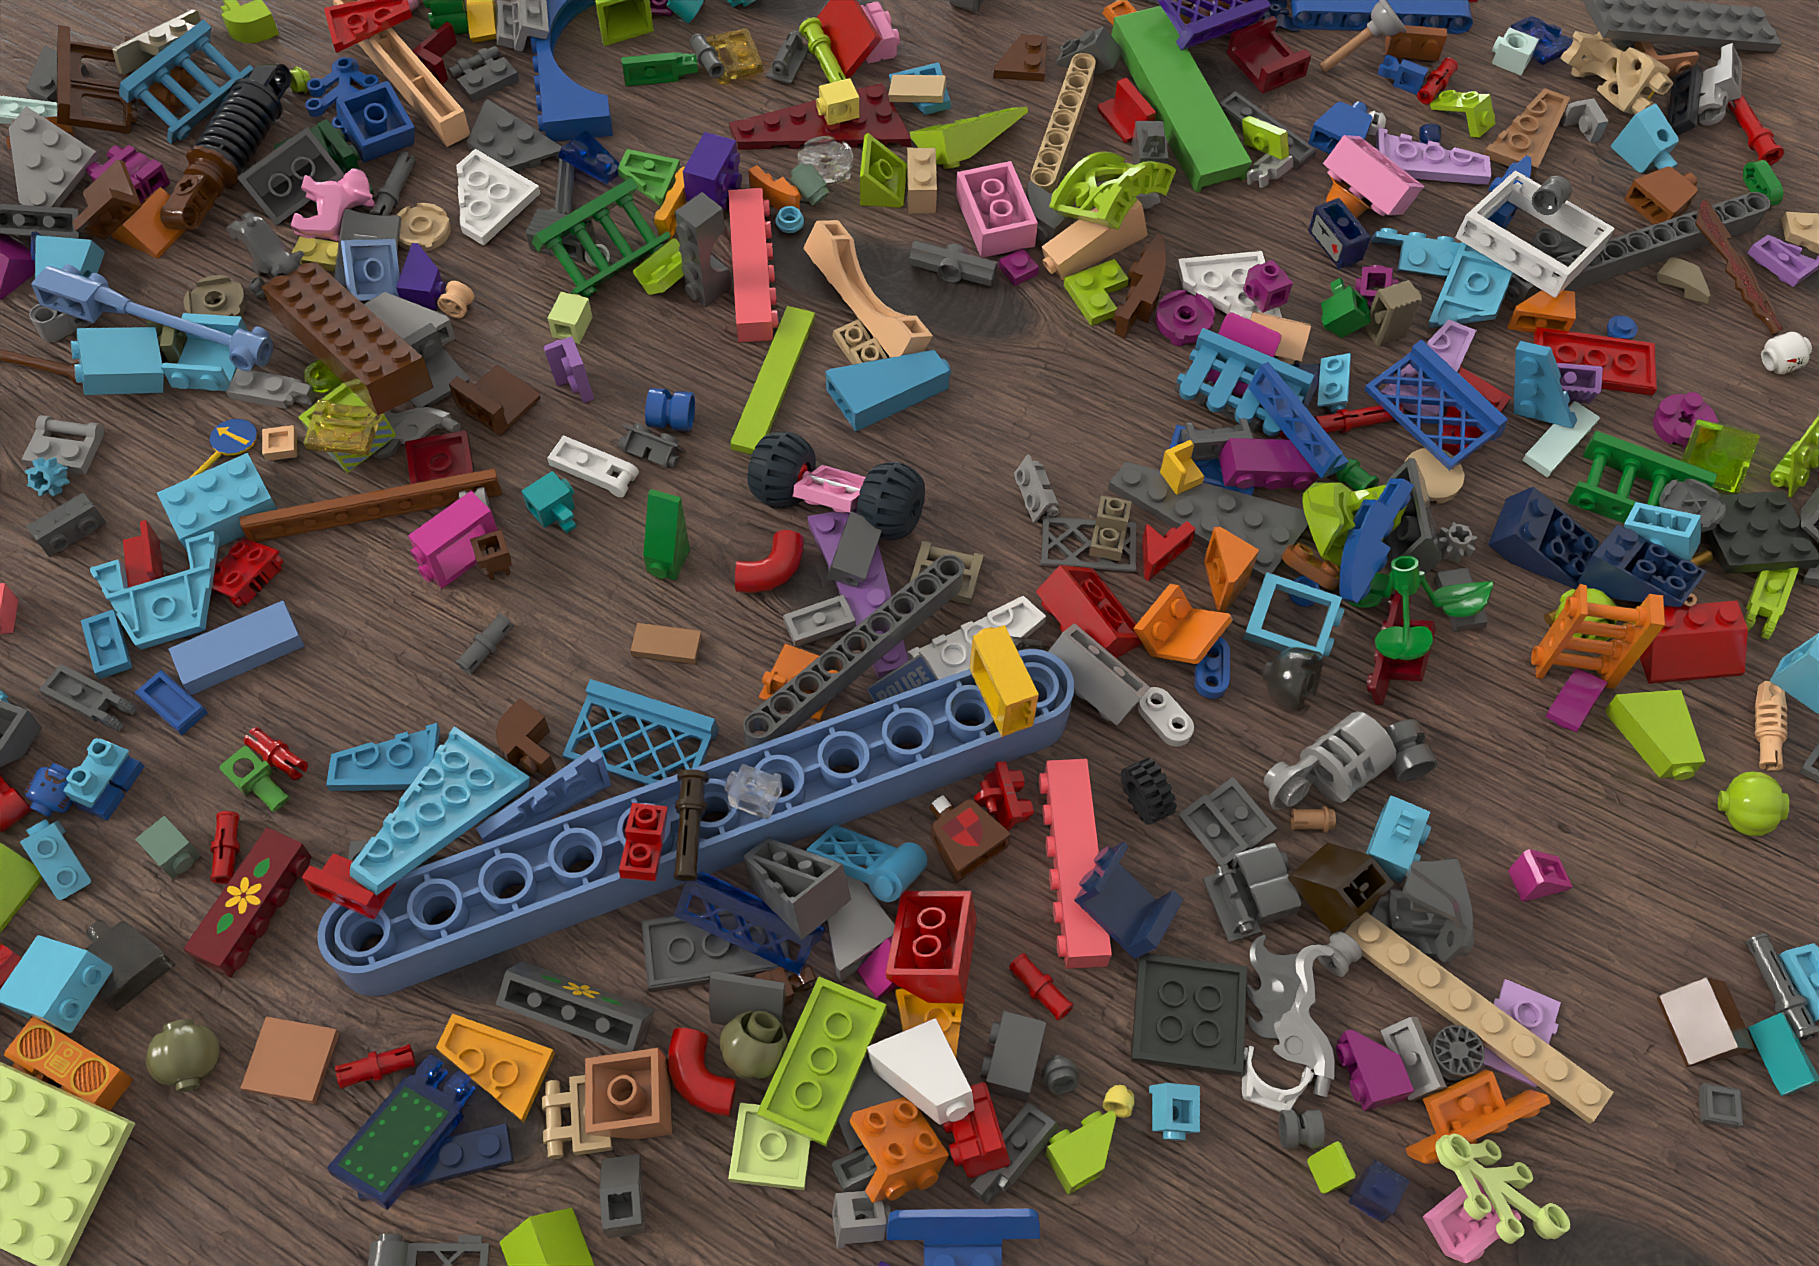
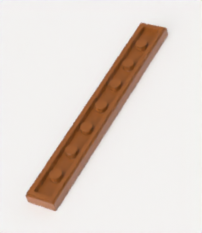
(366, 506)

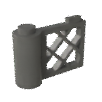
(392, 1251)

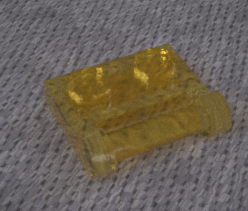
(741, 52)
(341, 434)

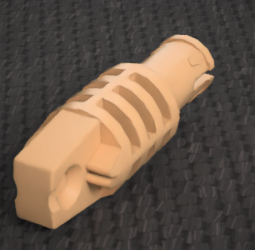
(1770, 725)

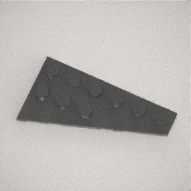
(1253, 519)

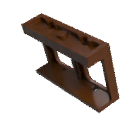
(74, 86)

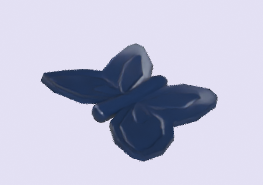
(1279, 11)

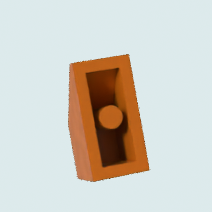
(1544, 312)

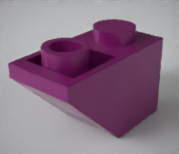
(1374, 1071)

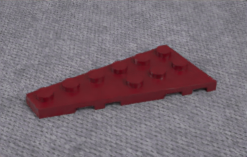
(802, 122)

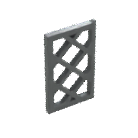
(1073, 526)

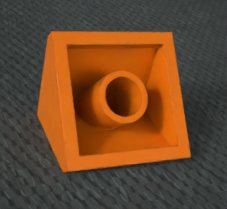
(144, 228)
(1228, 566)

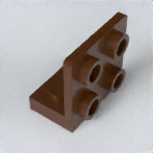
(109, 201)
(495, 399)

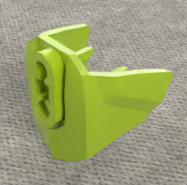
(1331, 514)

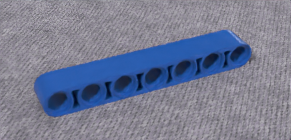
(1355, 14)

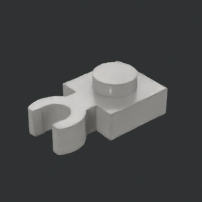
(1268, 168)

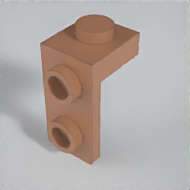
(1675, 62)

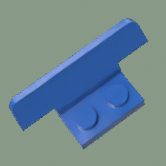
(963, 1235)

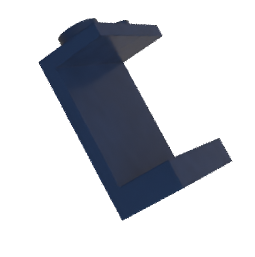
(1124, 905)

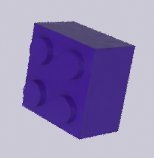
(713, 169)

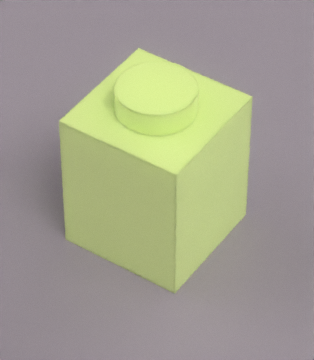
(570, 317)

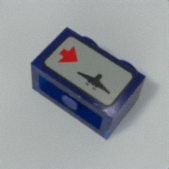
(1339, 233)

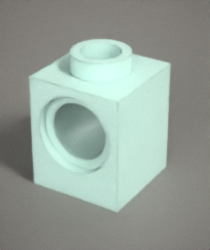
(1514, 51)

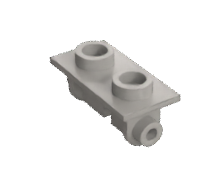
(1031, 481)

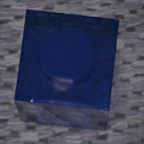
(1378, 1191)

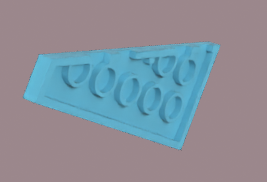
(440, 805)

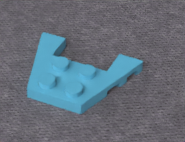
(168, 605)

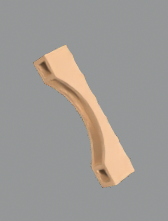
(836, 257)

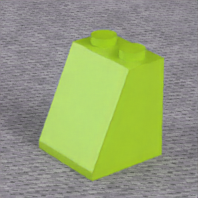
(623, 19)

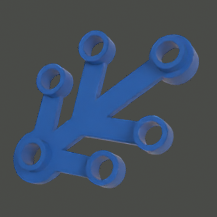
(345, 71)

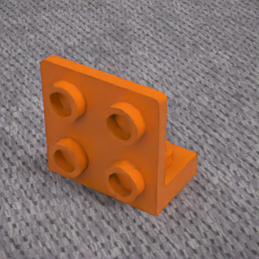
(1177, 630)

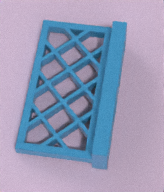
(643, 710)

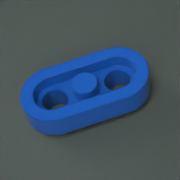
(1214, 670)

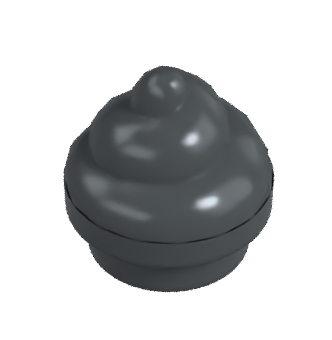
(1060, 1075)

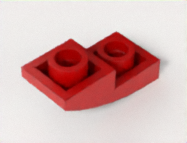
(643, 842)

